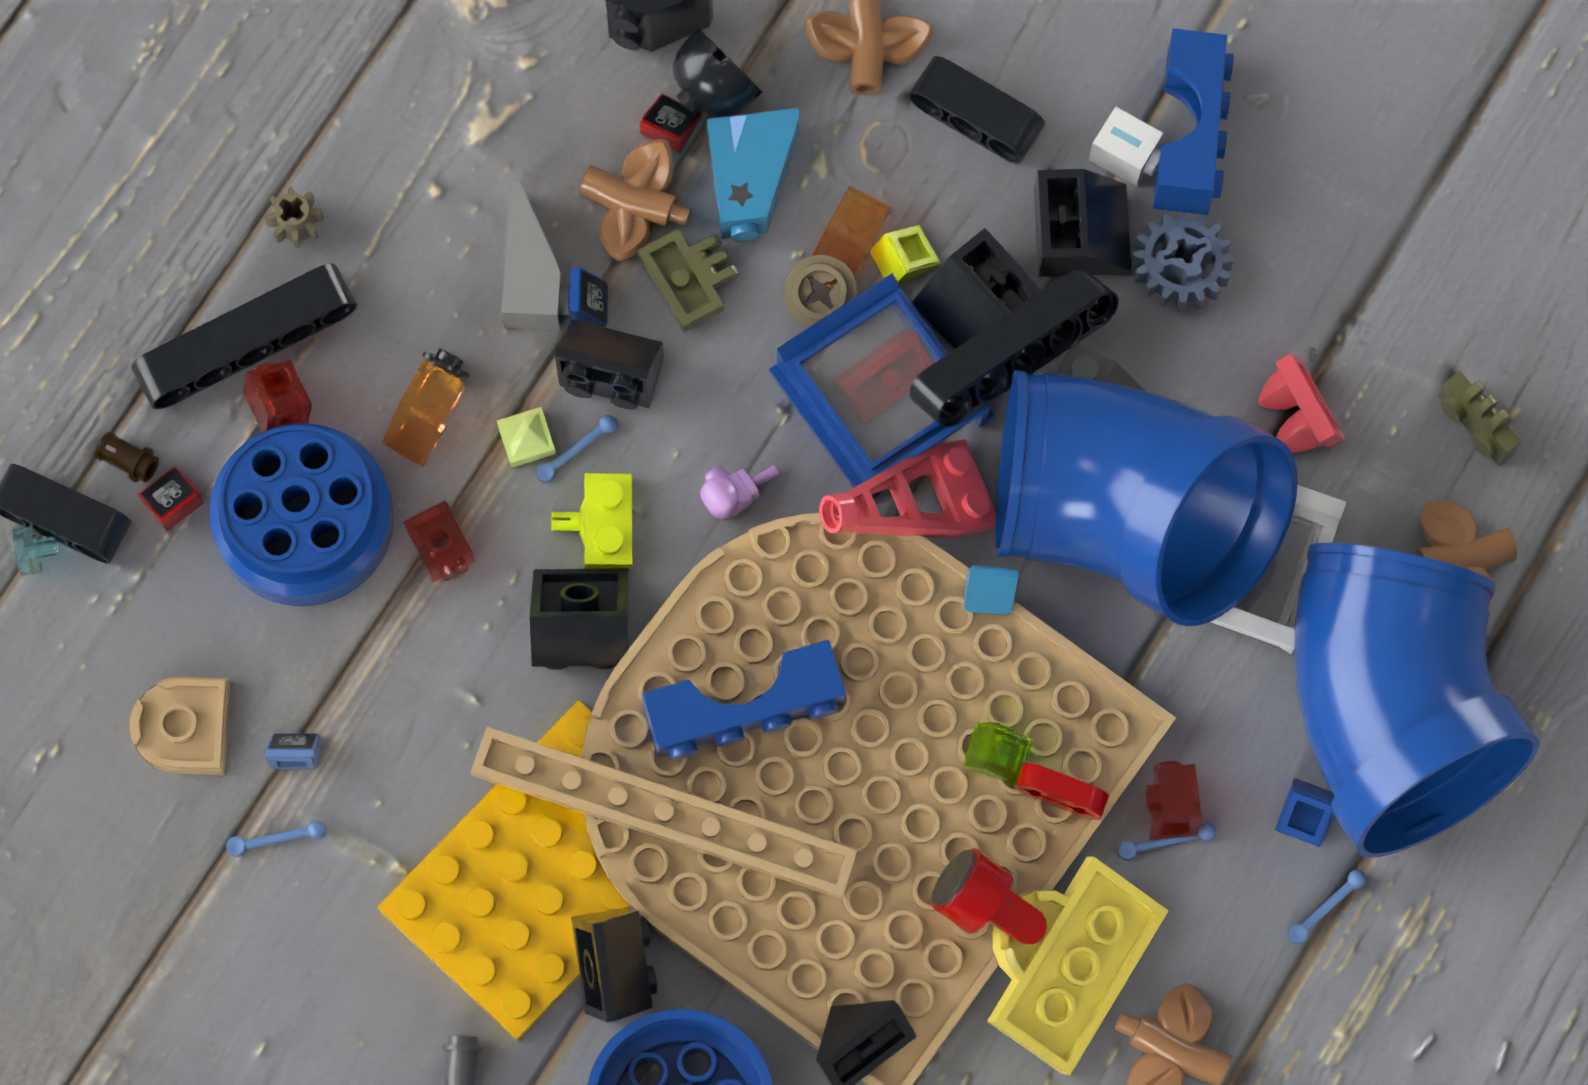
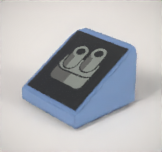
(293, 751)

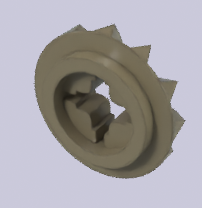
(799, 287)

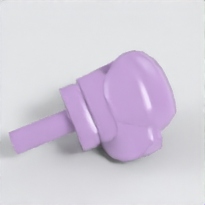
(730, 494)

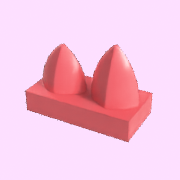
(1311, 424)

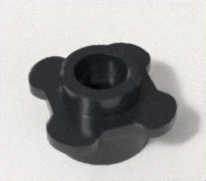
(447, 362)

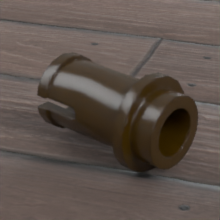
(137, 462)

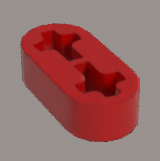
(1062, 791)

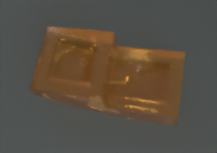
(852, 229)
(422, 412)

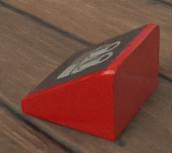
(669, 121)
(171, 498)

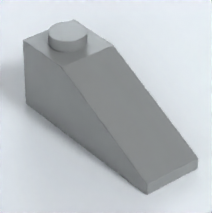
(532, 277)

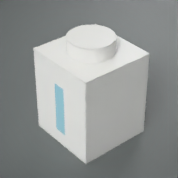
(1127, 147)

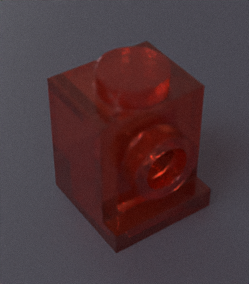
(276, 395)
(430, 526)
(1173, 801)

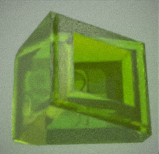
(997, 751)

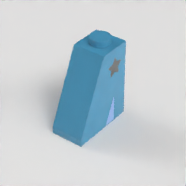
(749, 168)

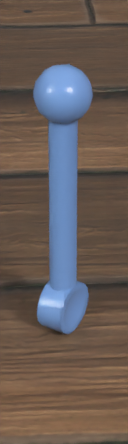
(546, 472)
(237, 846)
(1127, 849)
(1298, 933)

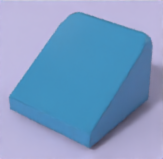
(990, 589)

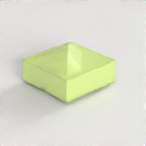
(526, 437)

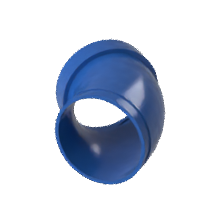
(1141, 492)
(1402, 694)

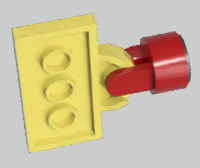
(1059, 949)

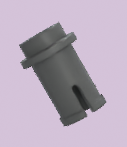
(461, 1059)

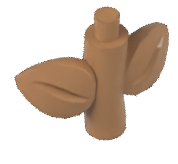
(867, 41)
(635, 198)
(1453, 539)
(1173, 1041)

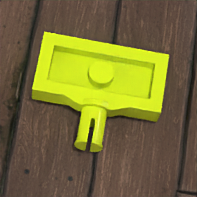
(602, 521)

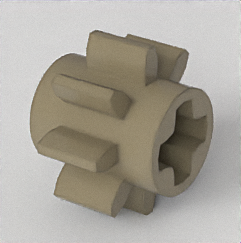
(294, 205)

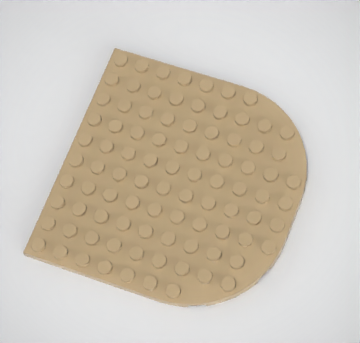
(868, 777)

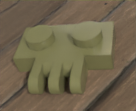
(688, 276)
(1487, 425)

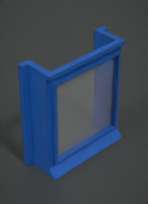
(855, 381)

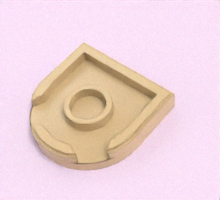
(183, 725)

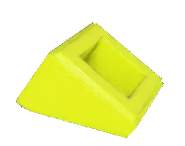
(904, 254)

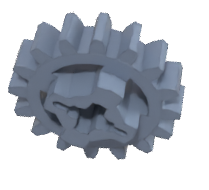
(1173, 277)

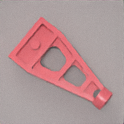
(954, 479)

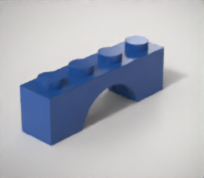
(1187, 167)
(686, 718)

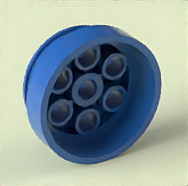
(305, 572)
(669, 1039)

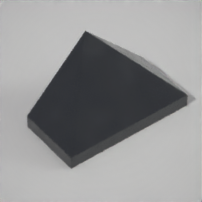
(861, 1039)

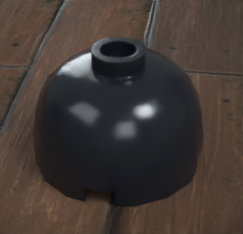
(711, 79)

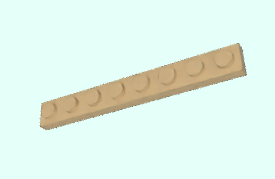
(664, 812)

